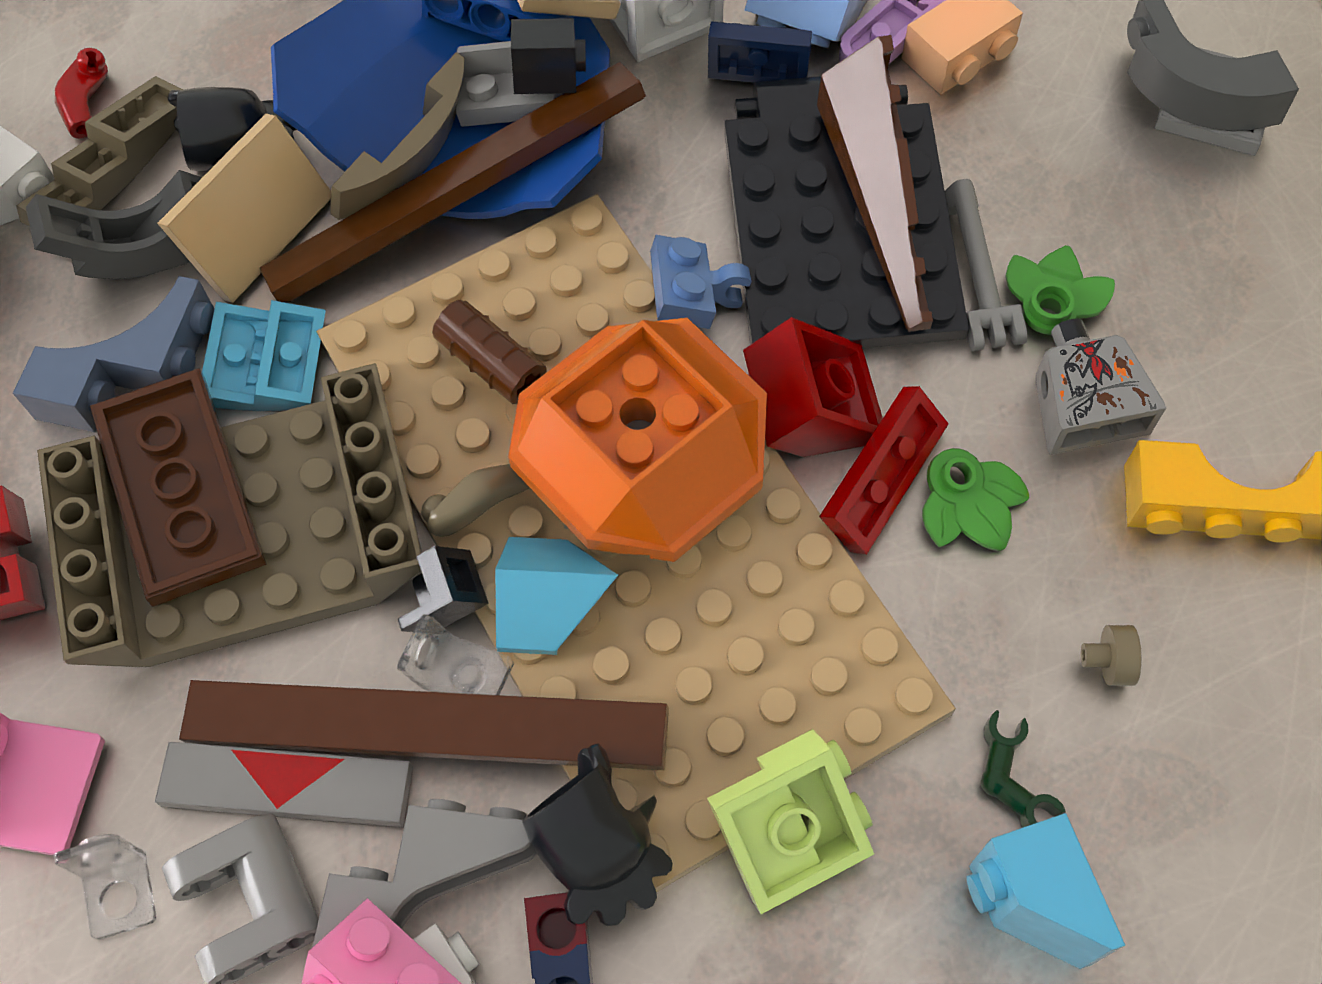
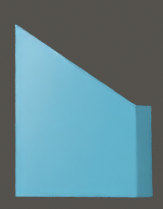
(544, 593)

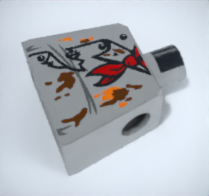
(1093, 391)

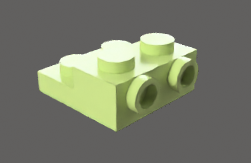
(793, 820)

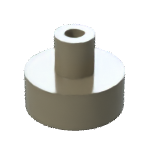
(1116, 655)

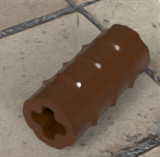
(487, 349)

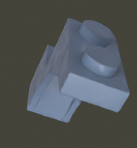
(65, 381)

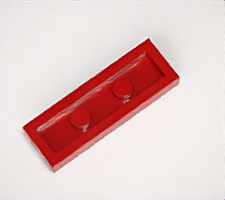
(884, 470)

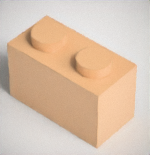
(960, 39)

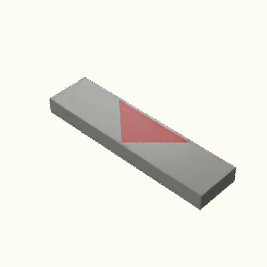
(285, 784)

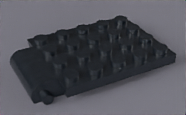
(806, 232)

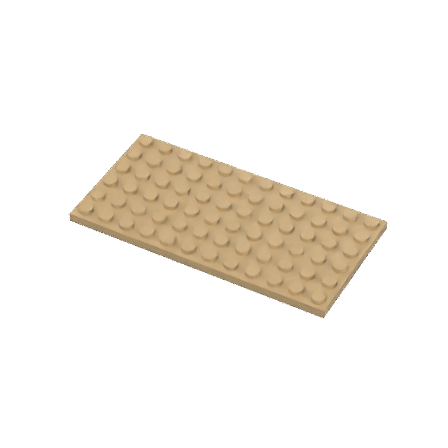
(739, 636)

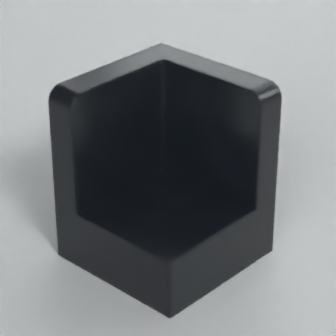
(445, 588)

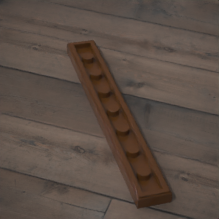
(451, 183)
(424, 723)

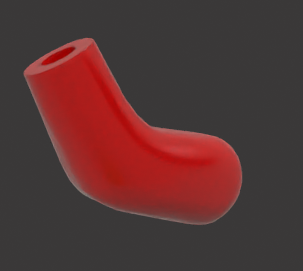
(77, 88)

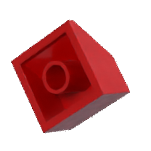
(814, 389)

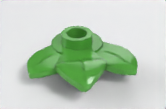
(1057, 286)
(977, 506)

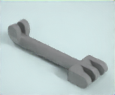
(992, 316)

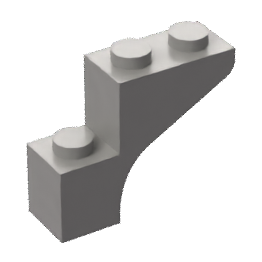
(437, 855)

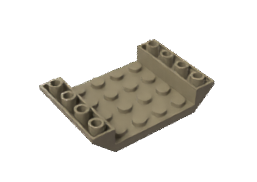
(323, 506)

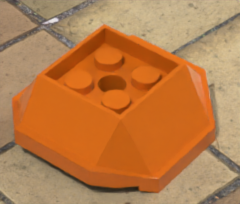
(654, 485)

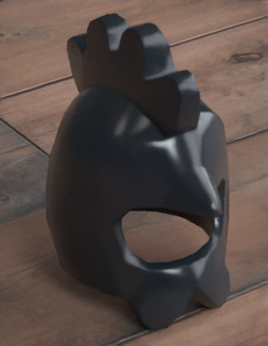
(215, 120)
(597, 844)

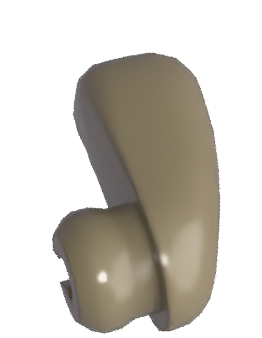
(470, 499)

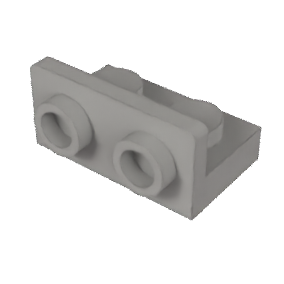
(488, 87)

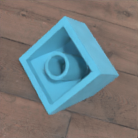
(1045, 892)

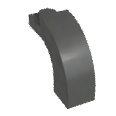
(1204, 86)
(111, 242)

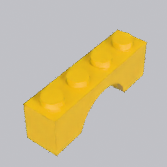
(1178, 489)

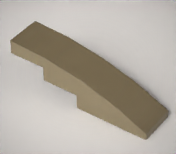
(116, 149)

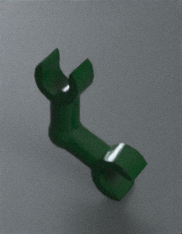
(997, 779)

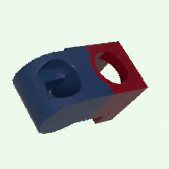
(556, 946)

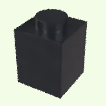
(545, 56)

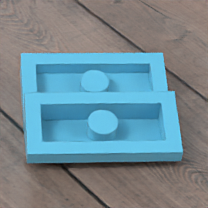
(262, 356)

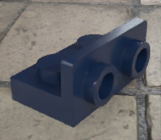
(757, 52)

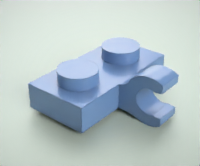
(687, 286)

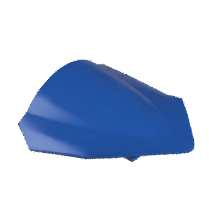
(362, 76)

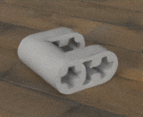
(272, 888)

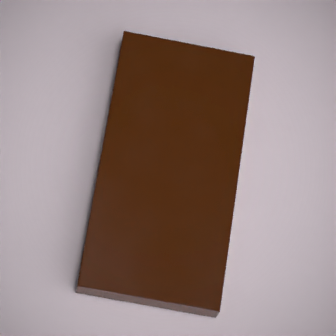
(176, 487)

